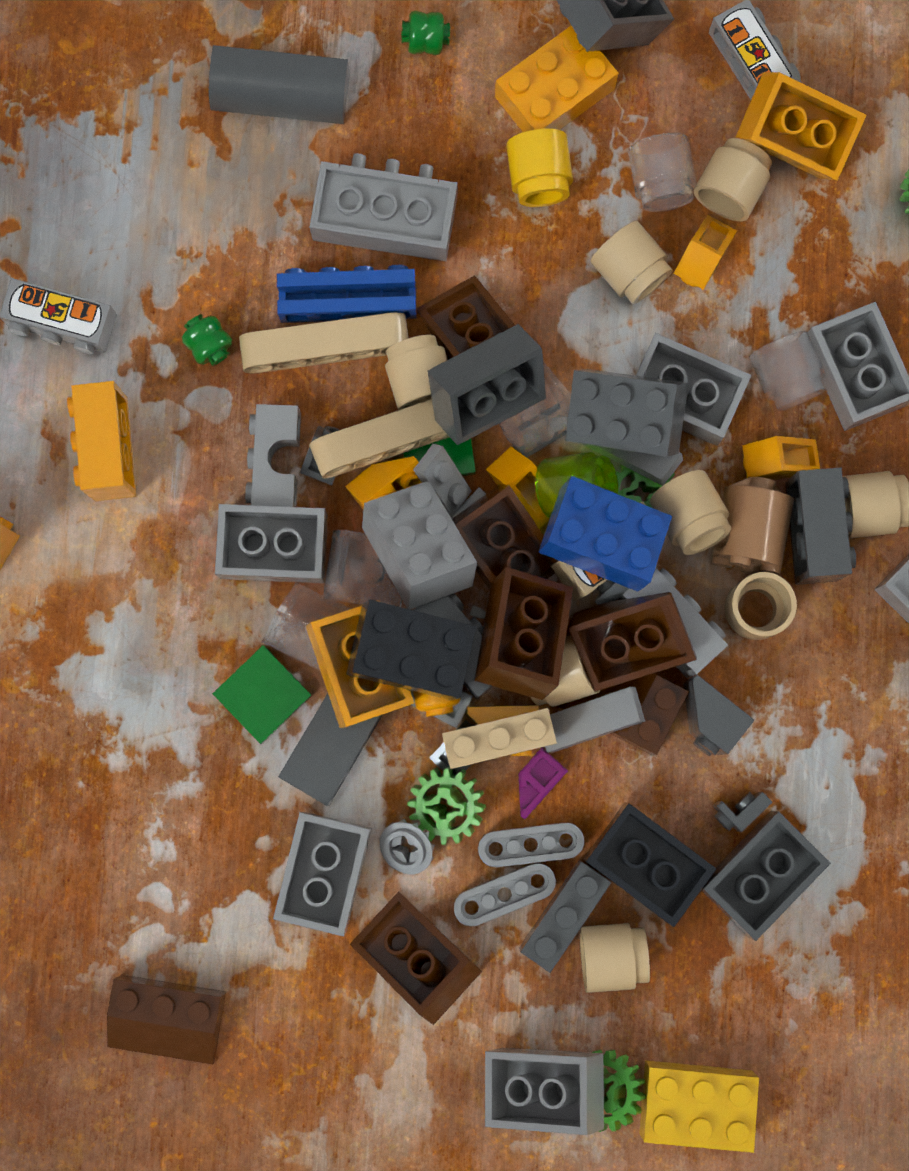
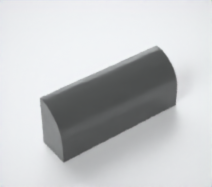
(278, 84)
(326, 754)

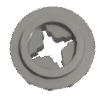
(399, 856)

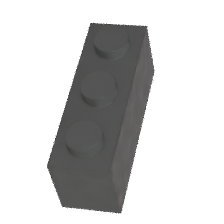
(564, 916)

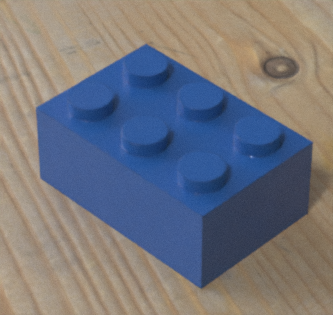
(605, 534)

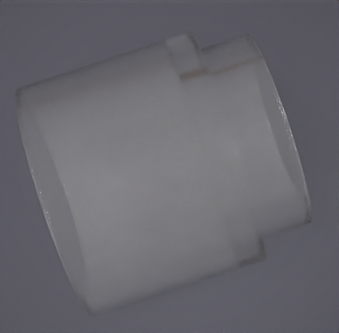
(662, 171)
(789, 370)

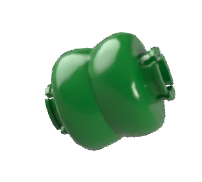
(425, 32)
(206, 340)

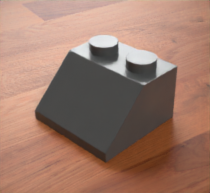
(713, 718)

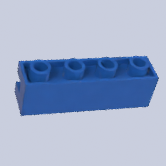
(345, 294)

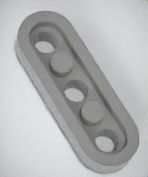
(547, 845)
(521, 894)

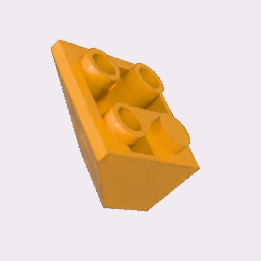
(383, 479)

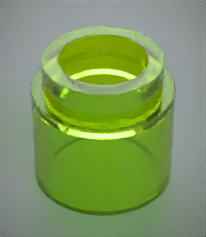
(586, 466)

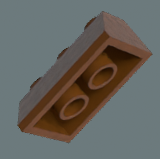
(164, 1018)

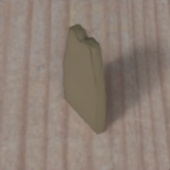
(477, 612)

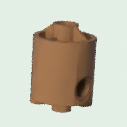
(758, 526)

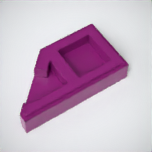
(538, 780)

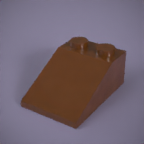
(464, 317)
(630, 639)
(659, 704)
(415, 958)

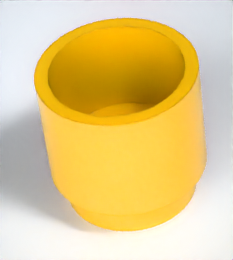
(540, 167)

